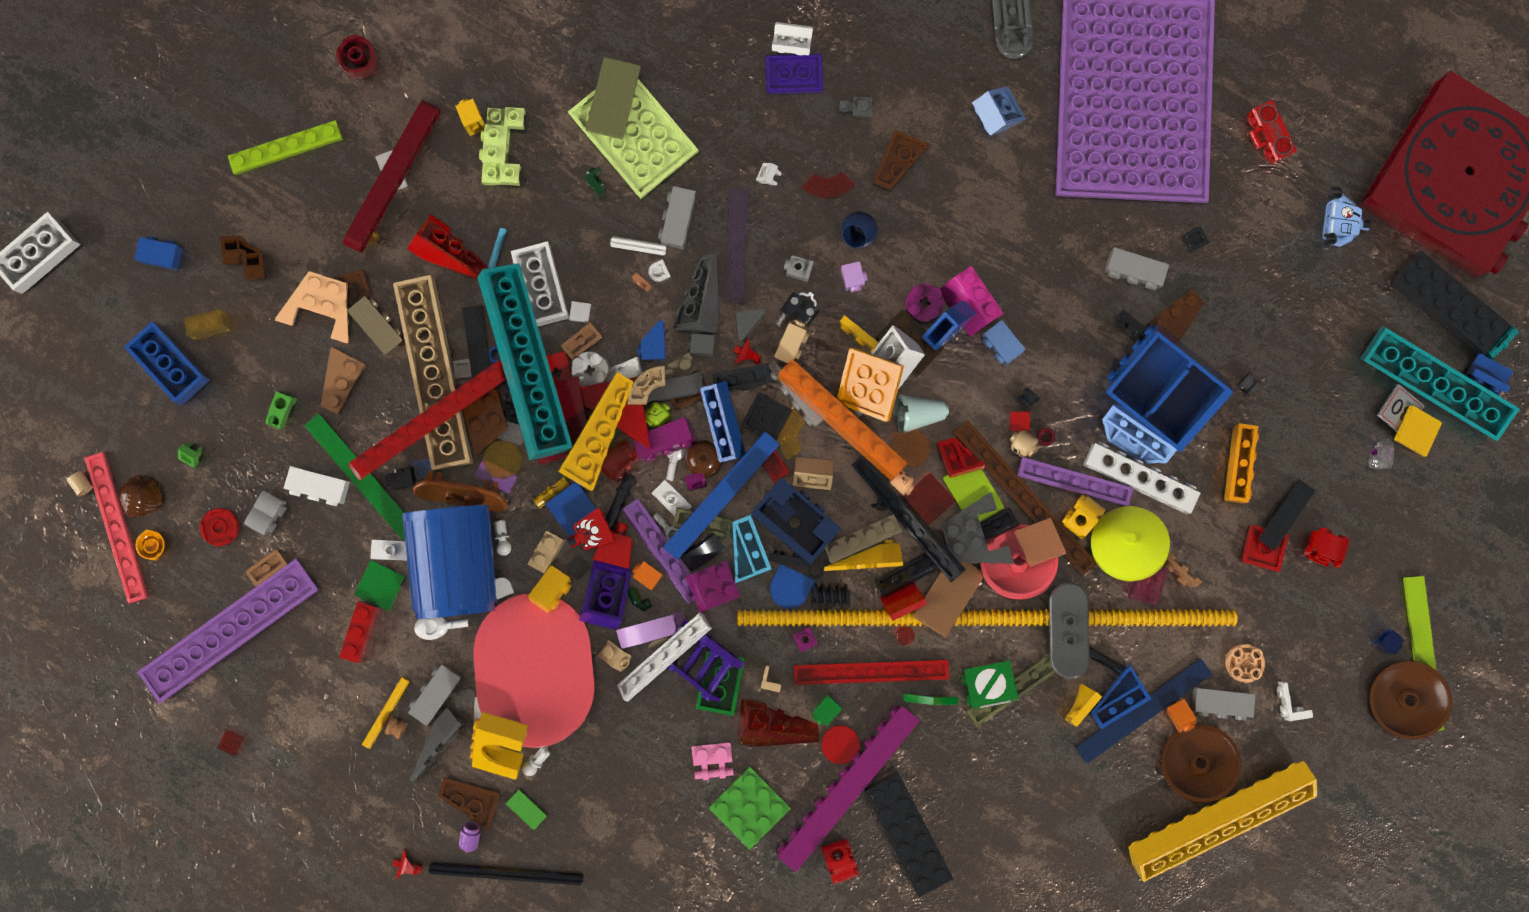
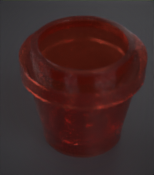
(618, 460)

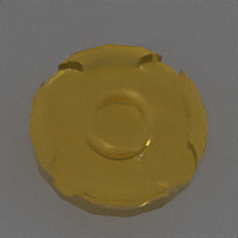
(502, 459)

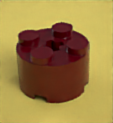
(348, 53)

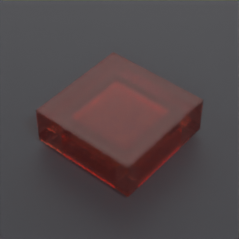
(230, 743)

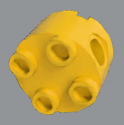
(1080, 525)

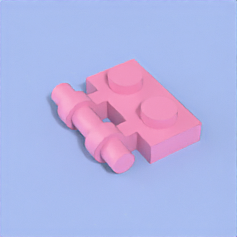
(712, 754)

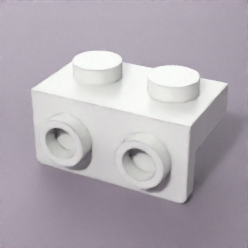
(792, 38)

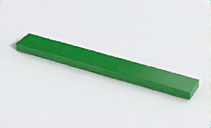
(369, 485)

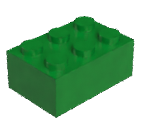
(726, 690)

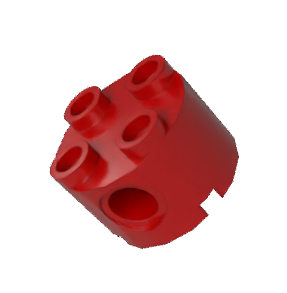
(1327, 548)
(840, 861)

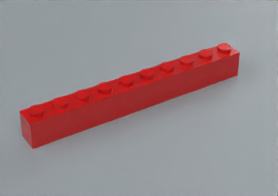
(428, 421)

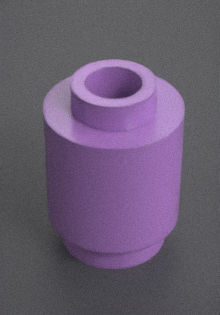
(469, 836)

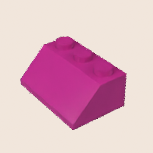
(971, 289)

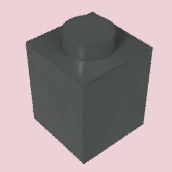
(701, 344)

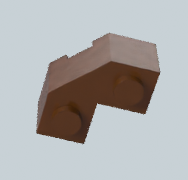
(237, 250)

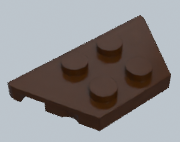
(485, 420)

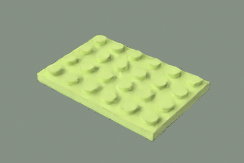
(651, 143)

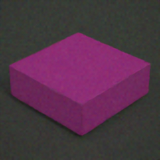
(695, 481)

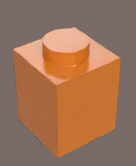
(647, 575)
(1182, 716)

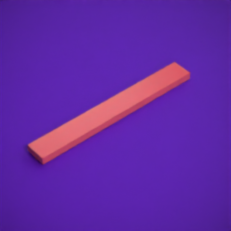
(116, 527)

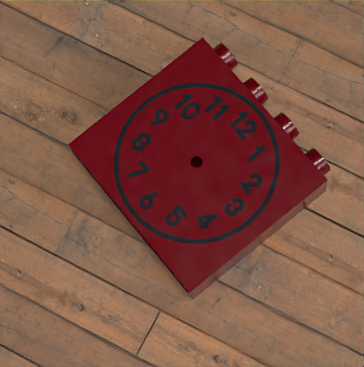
(1458, 177)

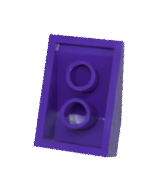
(605, 595)

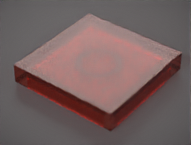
(929, 498)

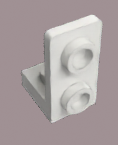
(1286, 709)

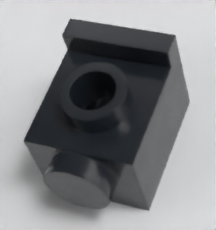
(401, 479)

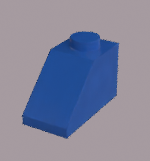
(653, 344)

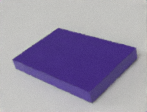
(794, 73)

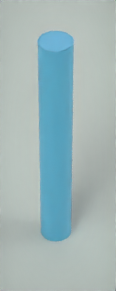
(497, 248)

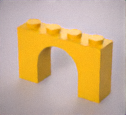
(495, 731)

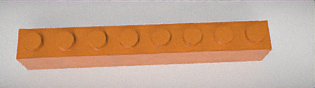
(841, 420)

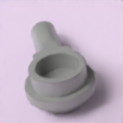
(670, 530)

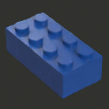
(167, 363)

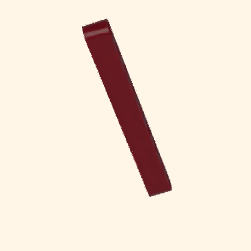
(391, 176)

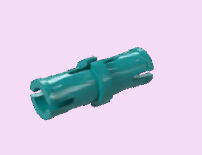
(1509, 334)

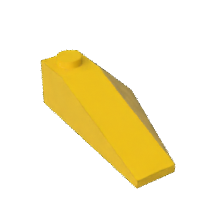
(879, 556)

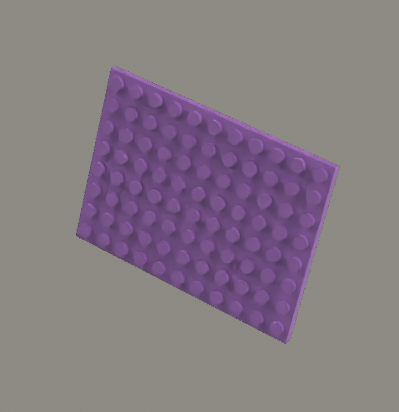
(1135, 99)

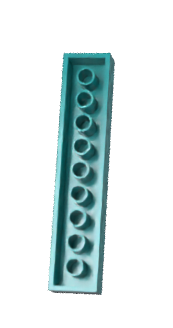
(524, 361)

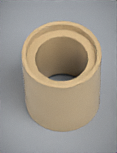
(79, 483)

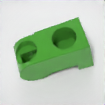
(280, 409)

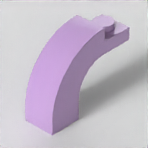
(650, 630)

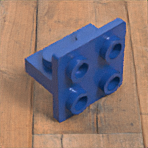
(1489, 374)

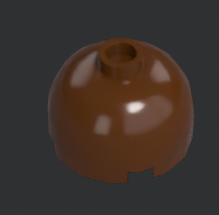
(702, 458)

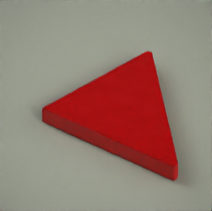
(632, 419)

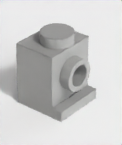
(802, 274)

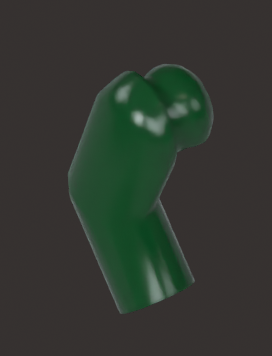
(636, 601)

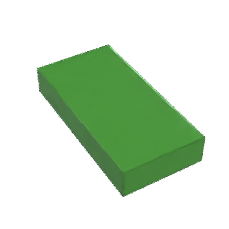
(526, 809)

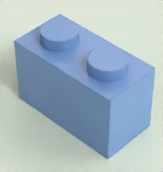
(1003, 343)

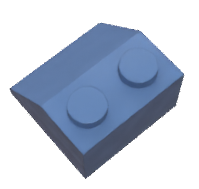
(998, 110)

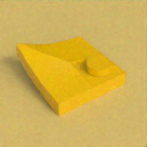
(1083, 705)

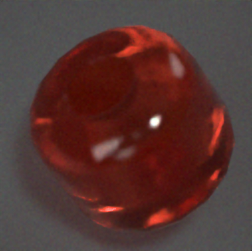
(904, 635)

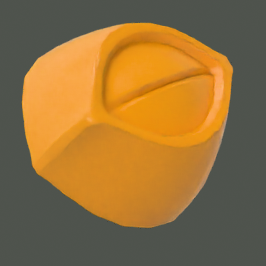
(150, 545)

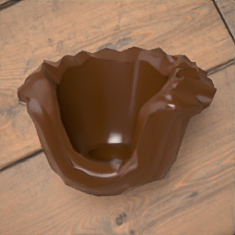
(140, 496)

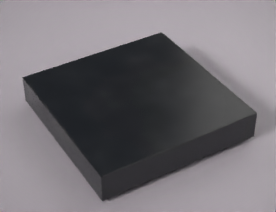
(766, 416)

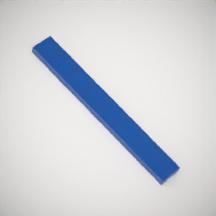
(721, 495)

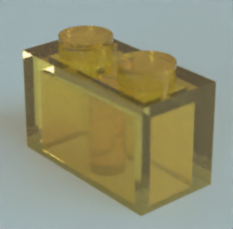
(207, 324)

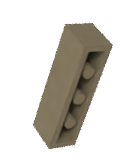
(862, 539)

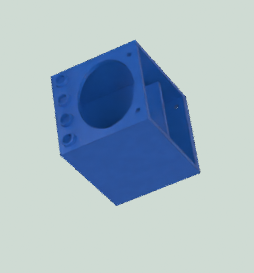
(1168, 387)

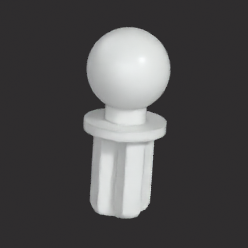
(503, 547)
(535, 761)

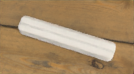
(637, 245)

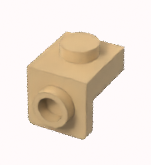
(615, 656)

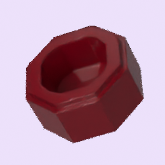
(1045, 436)

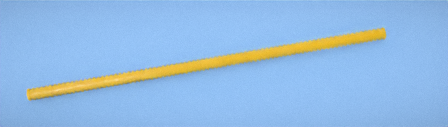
(989, 617)

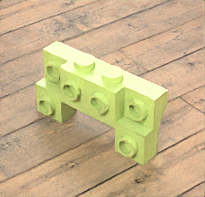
(496, 146)

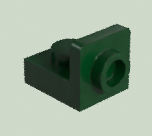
(596, 185)

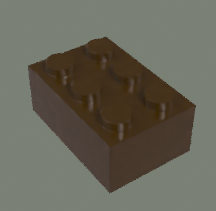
(915, 331)

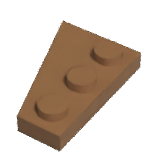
(340, 380)
(1181, 572)

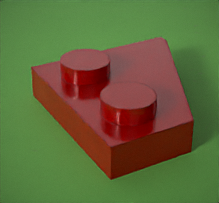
(957, 458)

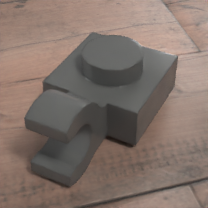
(860, 107)

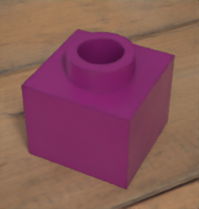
(804, 632)

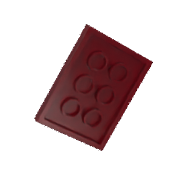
(574, 412)

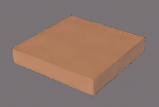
(1040, 542)

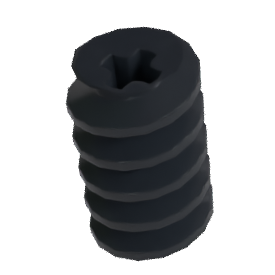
(830, 595)

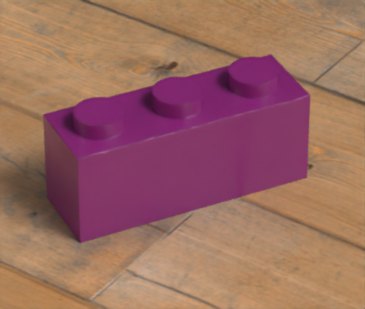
(666, 439)

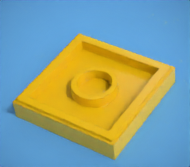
(1418, 431)

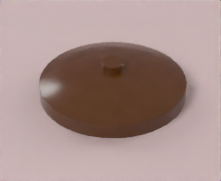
(1410, 700)
(1201, 764)

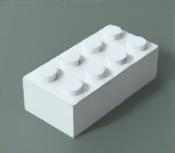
(36, 252)
(542, 282)

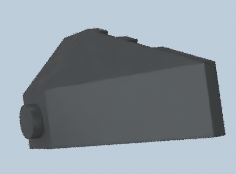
(442, 732)

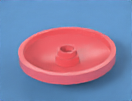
(1017, 579)

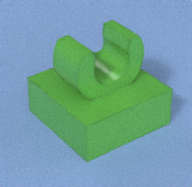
(188, 455)

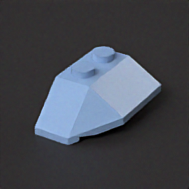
(1135, 437)

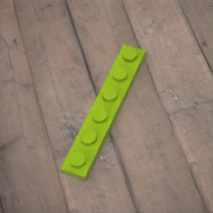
(285, 147)

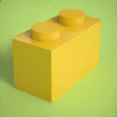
(470, 116)
(550, 589)

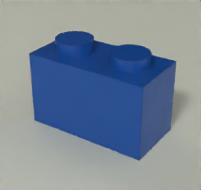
(158, 253)

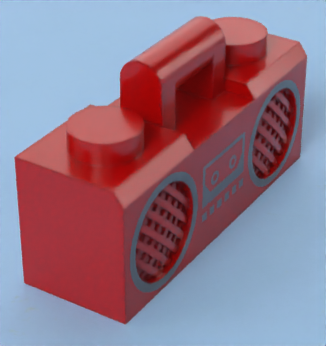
(1273, 132)

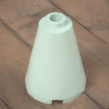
(918, 412)

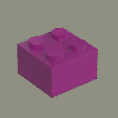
(712, 586)

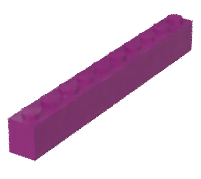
(847, 788)

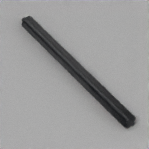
(506, 874)

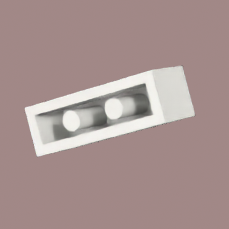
(316, 486)

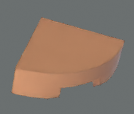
(641, 282)

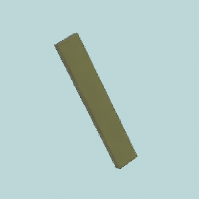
(1024, 682)

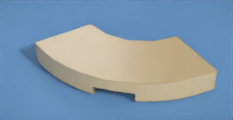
(645, 385)

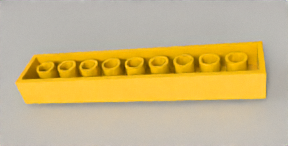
(1223, 820)

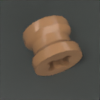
(396, 727)

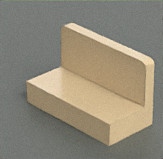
(813, 473)
(769, 684)

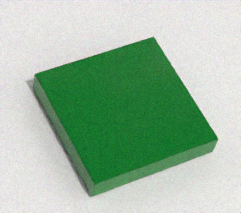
(380, 585)

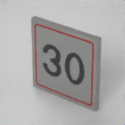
(1397, 406)

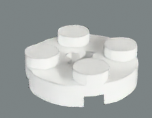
(596, 361)

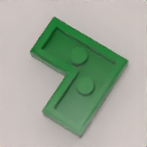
(930, 700)

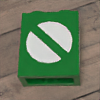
(990, 685)

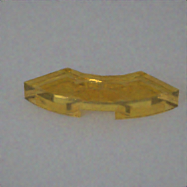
(790, 435)

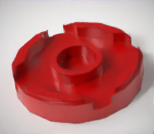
(219, 527)
(840, 744)

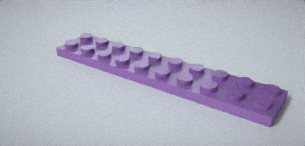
(228, 631)

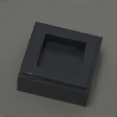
(1195, 239)

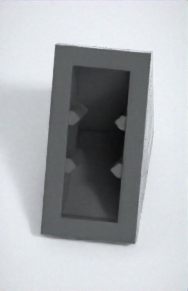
(747, 322)

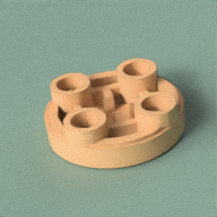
(1245, 663)

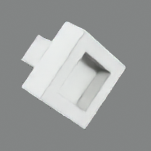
(767, 173)

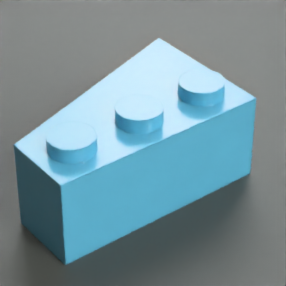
(748, 550)

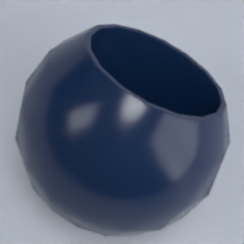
(859, 230)

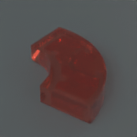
(828, 187)

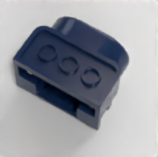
(814, 529)

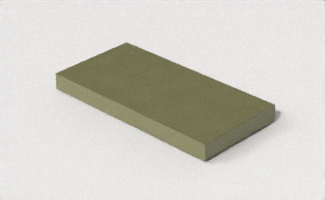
(613, 98)

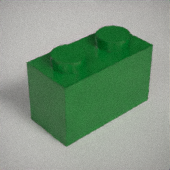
(825, 710)

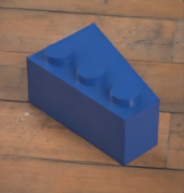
(1120, 698)

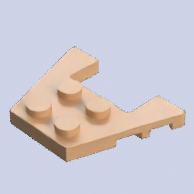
(321, 296)

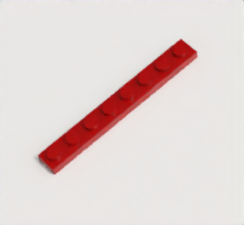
(871, 672)

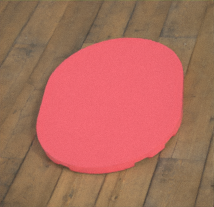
(535, 669)

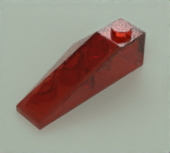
(766, 727)

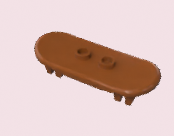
(460, 493)

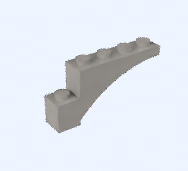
(810, 417)

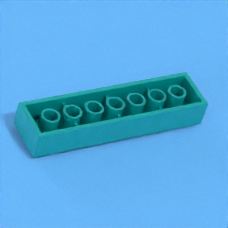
(1439, 383)

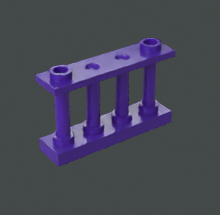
(717, 651)

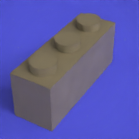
(376, 324)

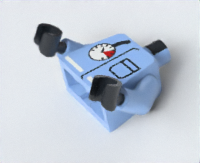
(1342, 219)

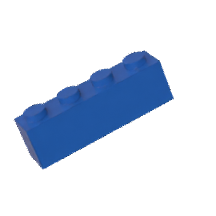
(722, 421)

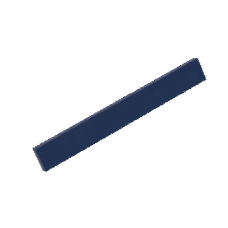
(1161, 698)

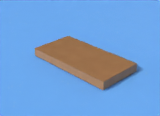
(948, 599)

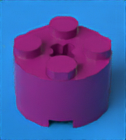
(932, 296)

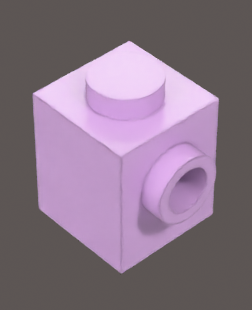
(853, 276)

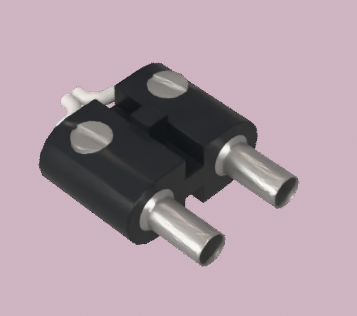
(798, 308)

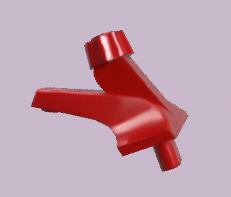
(746, 353)
(405, 866)

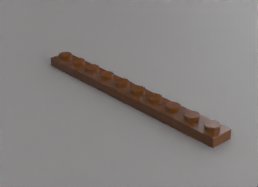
(1022, 494)

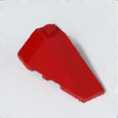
(441, 247)

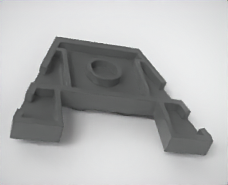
(966, 538)

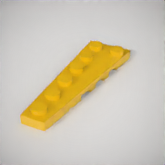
(592, 444)

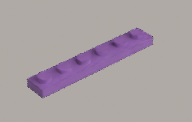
(1075, 482)
(655, 540)

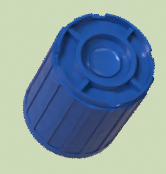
(450, 561)

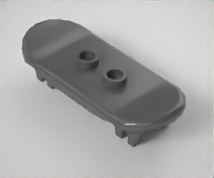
(1013, 27)
(1069, 630)

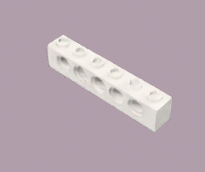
(1188, 492)

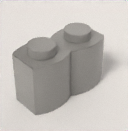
(265, 513)

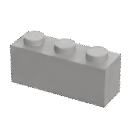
(677, 217)
(1136, 269)
(435, 694)
(1223, 703)

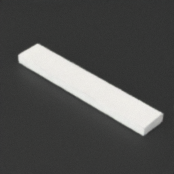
(664, 656)

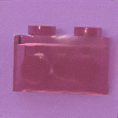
(1149, 589)

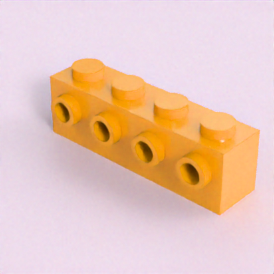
(1241, 463)

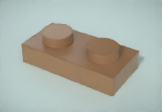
(581, 341)
(266, 567)

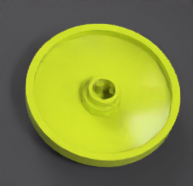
(1130, 543)

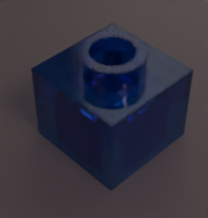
(1389, 642)

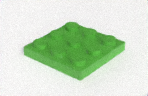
(749, 807)

